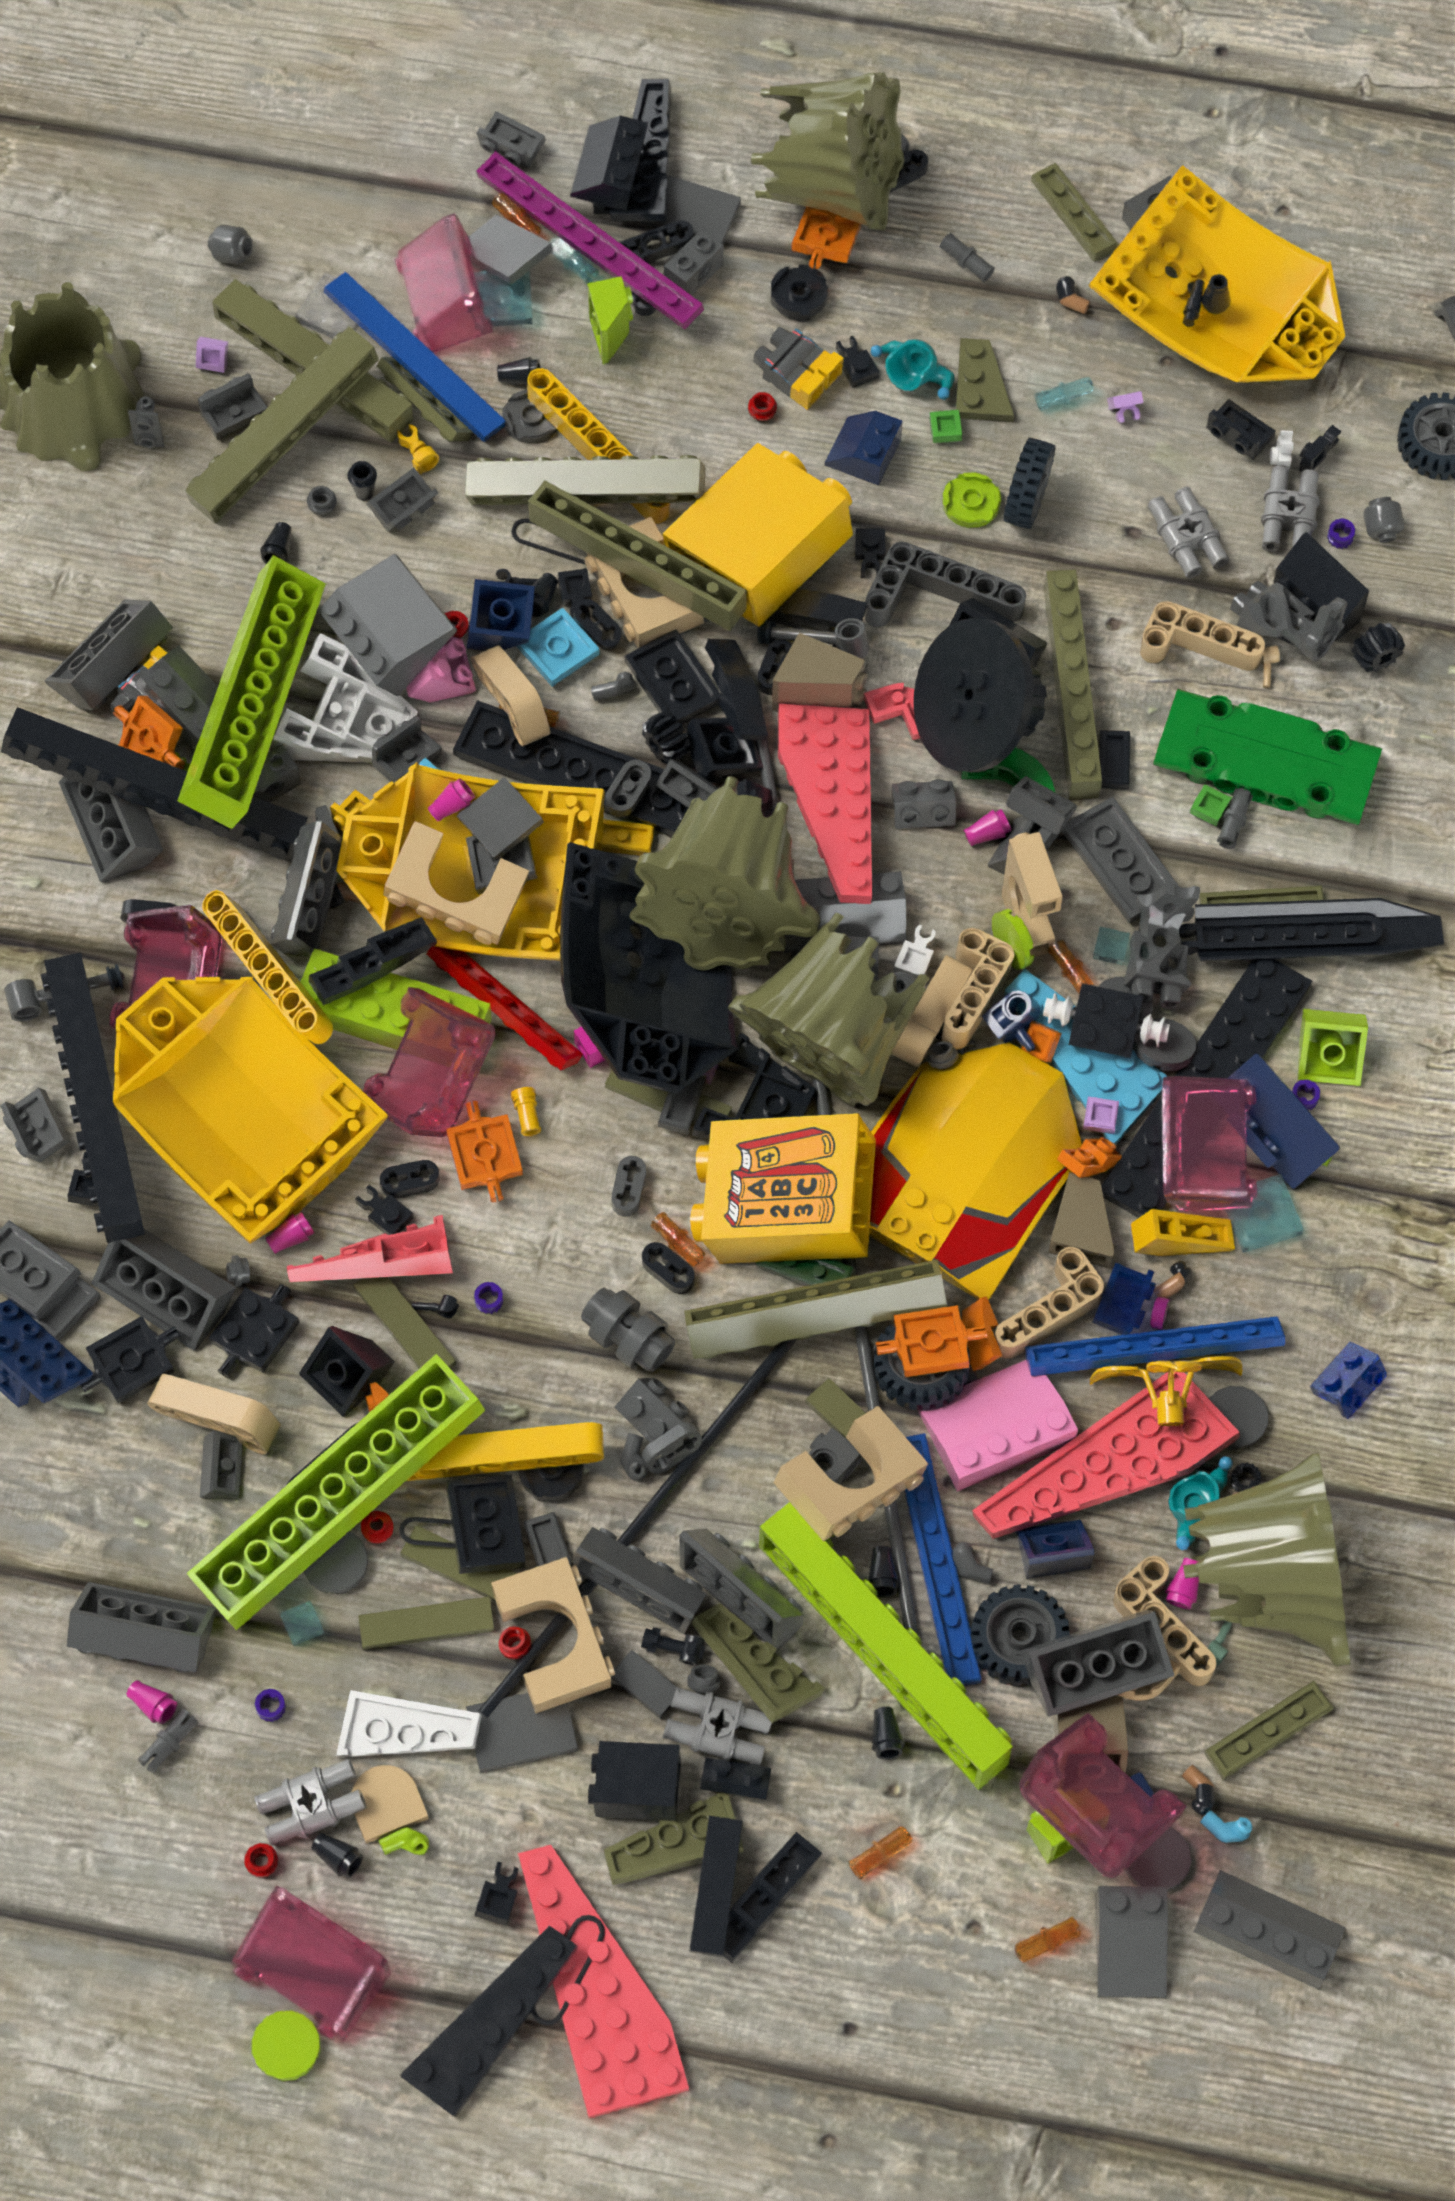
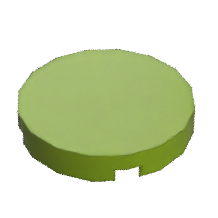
(971, 500)
(1015, 933)
(285, 2045)

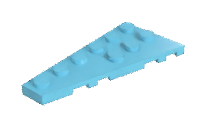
(1093, 1071)

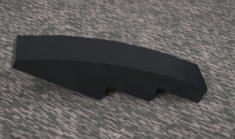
(817, 610)
(738, 690)
(375, 960)
(768, 1893)

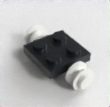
(1106, 1020)

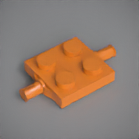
(825, 236)
(150, 731)
(484, 1151)
(931, 1341)

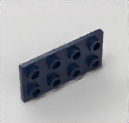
(1281, 1127)
(34, 1360)

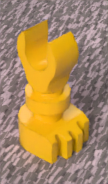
(424, 456)

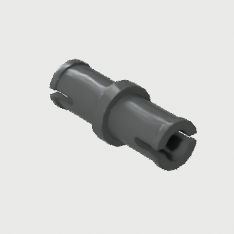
(967, 257)
(1234, 818)
(168, 1741)

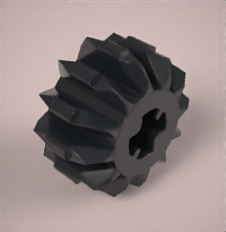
(1378, 647)
(666, 737)

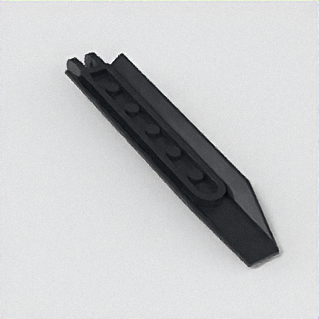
(1309, 929)

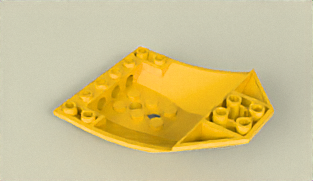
(1282, 298)

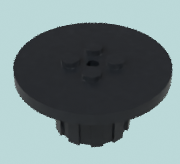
(976, 695)

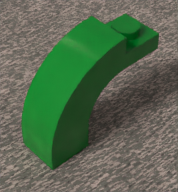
(1013, 769)

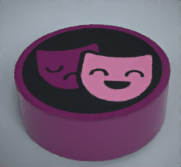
(1160, 1313)

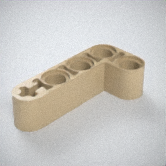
(1245, 657)
(513, 693)
(974, 993)
(932, 1011)
(1043, 1310)
(217, 1410)
(1170, 1625)

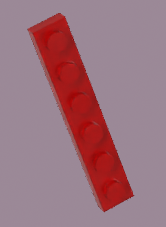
(506, 1006)

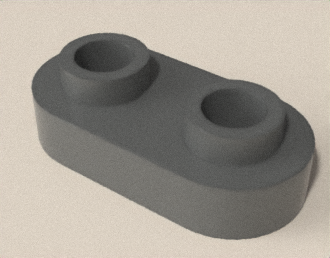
(627, 790)

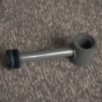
(848, 636)
(25, 999)

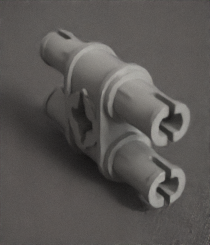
(1279, 502)
(1188, 532)
(703, 1736)
(296, 1794)

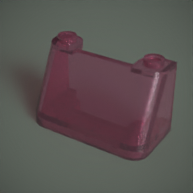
(443, 286)
(169, 944)
(432, 1065)
(1206, 1143)
(1095, 1800)
(311, 1963)

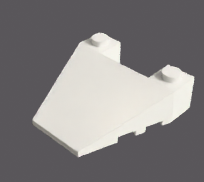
(350, 712)

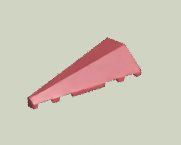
(399, 1254)

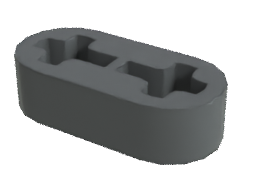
(635, 1187)
(671, 1447)

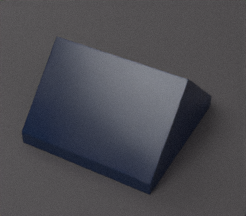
(1055, 1549)

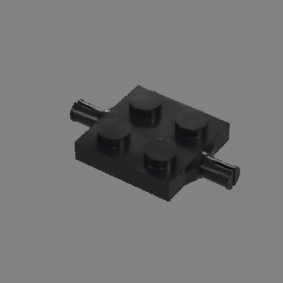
(254, 1330)
(130, 1359)

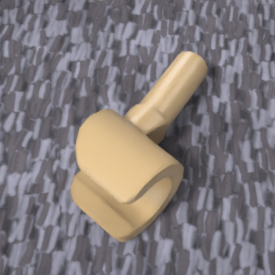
(1270, 656)

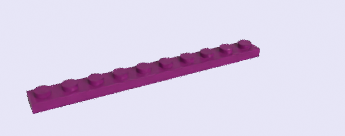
(590, 240)

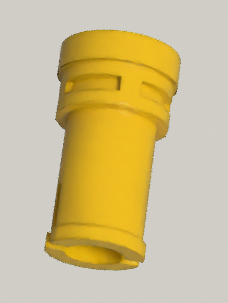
(525, 1104)

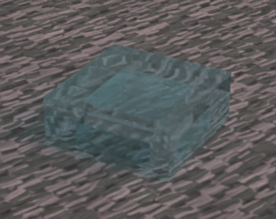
(1111, 945)
(301, 1623)

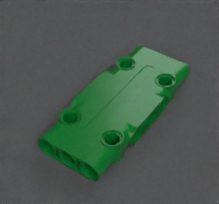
(1268, 753)

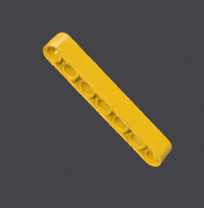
(585, 437)
(267, 967)
(516, 1450)

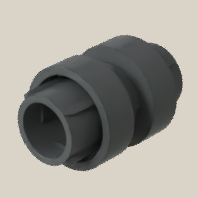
(616, 1321)

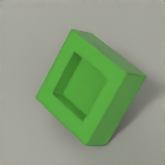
(945, 426)
(1210, 805)

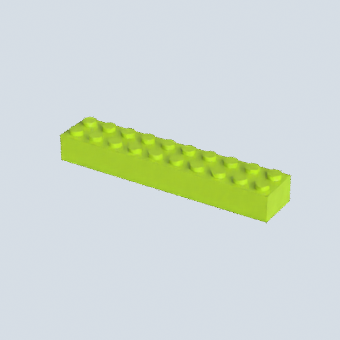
(252, 693)
(336, 1491)
(886, 1646)

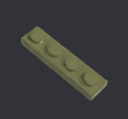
(431, 408)

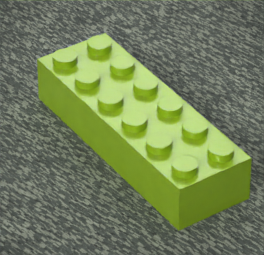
(376, 1009)

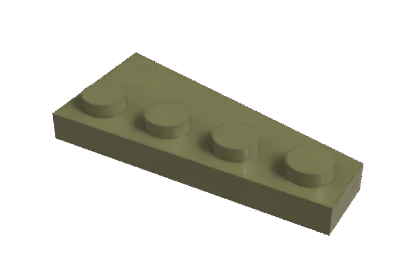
(764, 1675)
(668, 1844)

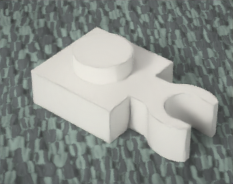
(1281, 453)
(915, 956)

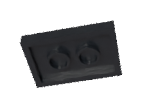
(673, 677)
(485, 1524)

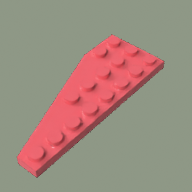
(830, 772)
(1111, 1460)
(612, 2021)

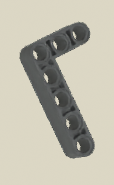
(937, 582)

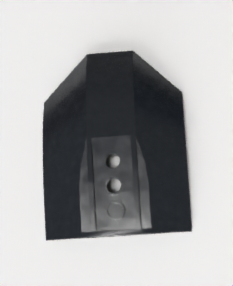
(651, 1021)

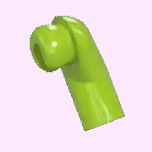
(405, 1839)

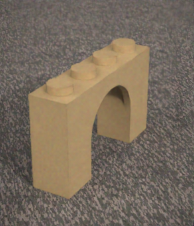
(642, 617)
(1031, 888)
(483, 916)
(834, 1508)
(556, 1589)

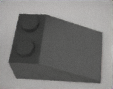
(1131, 1941)

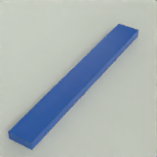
(414, 356)
(1154, 1346)
(941, 1574)

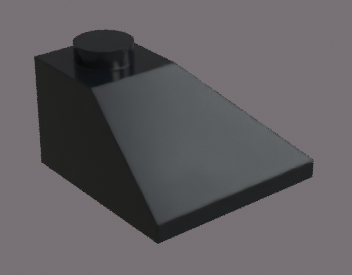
(344, 1368)

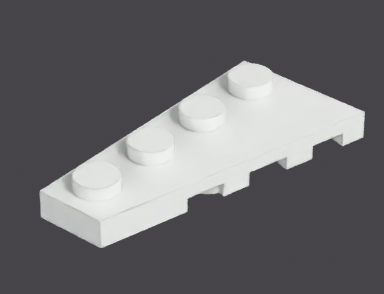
(399, 1726)

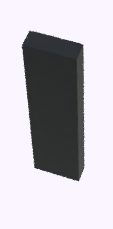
(715, 1886)

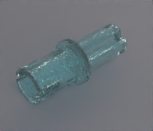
(573, 260)
(1063, 393)

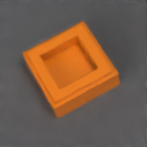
(1045, 1041)

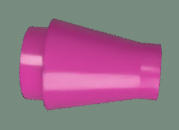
(452, 799)
(988, 828)
(290, 1233)
(1183, 1591)
(152, 1702)

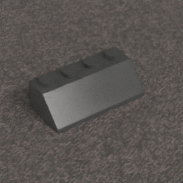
(110, 653)
(180, 691)
(113, 830)
(307, 890)
(880, 919)
(164, 1286)
(638, 1579)
(140, 1627)
(1098, 1662)
(1269, 1930)

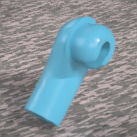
(1227, 1831)

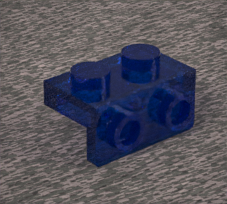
(1123, 1299)
(1350, 1378)

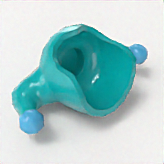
(913, 365)
(1193, 1492)

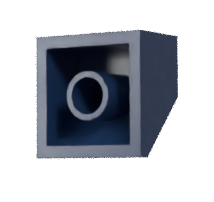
(866, 446)
(499, 615)

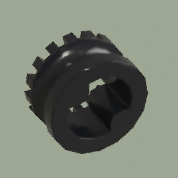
(1237, 1472)

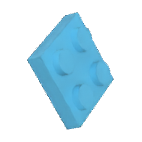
(558, 647)

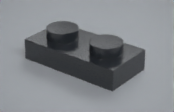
(735, 1778)

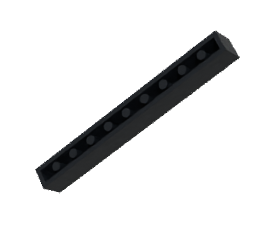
(141, 781)
(93, 1097)

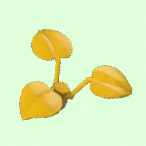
(1170, 1403)

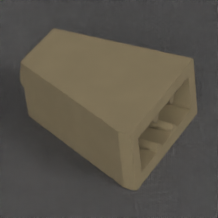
(1083, 1222)

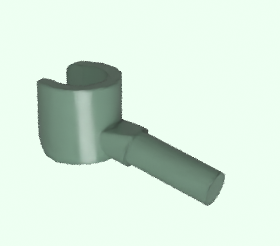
(1216, 1645)

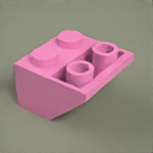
(445, 675)

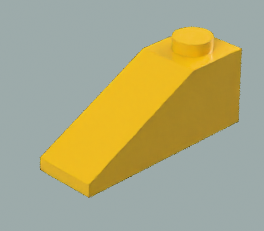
(1180, 1234)

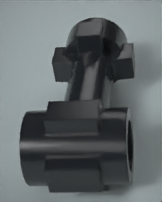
(690, 1650)

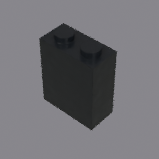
(635, 1780)

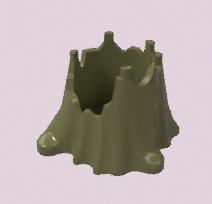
(840, 147)
(66, 379)
(725, 884)
(832, 1015)
(1276, 1558)

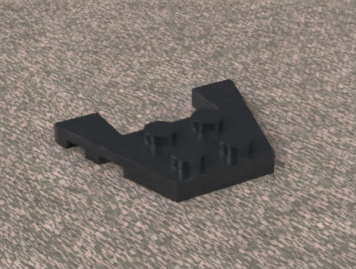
(772, 1094)

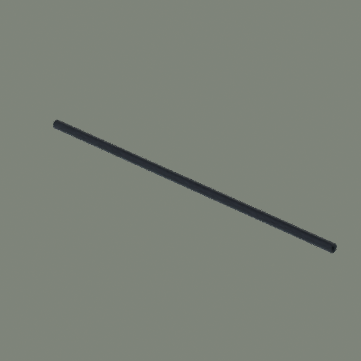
(642, 1519)

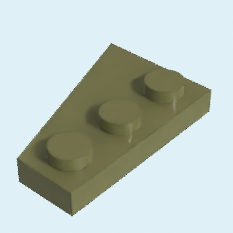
(980, 384)

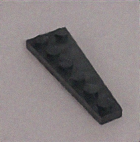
(650, 187)
(474, 2041)

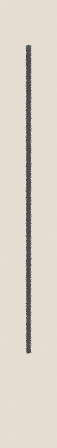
(861, 1333)

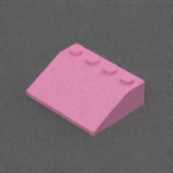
(998, 1425)

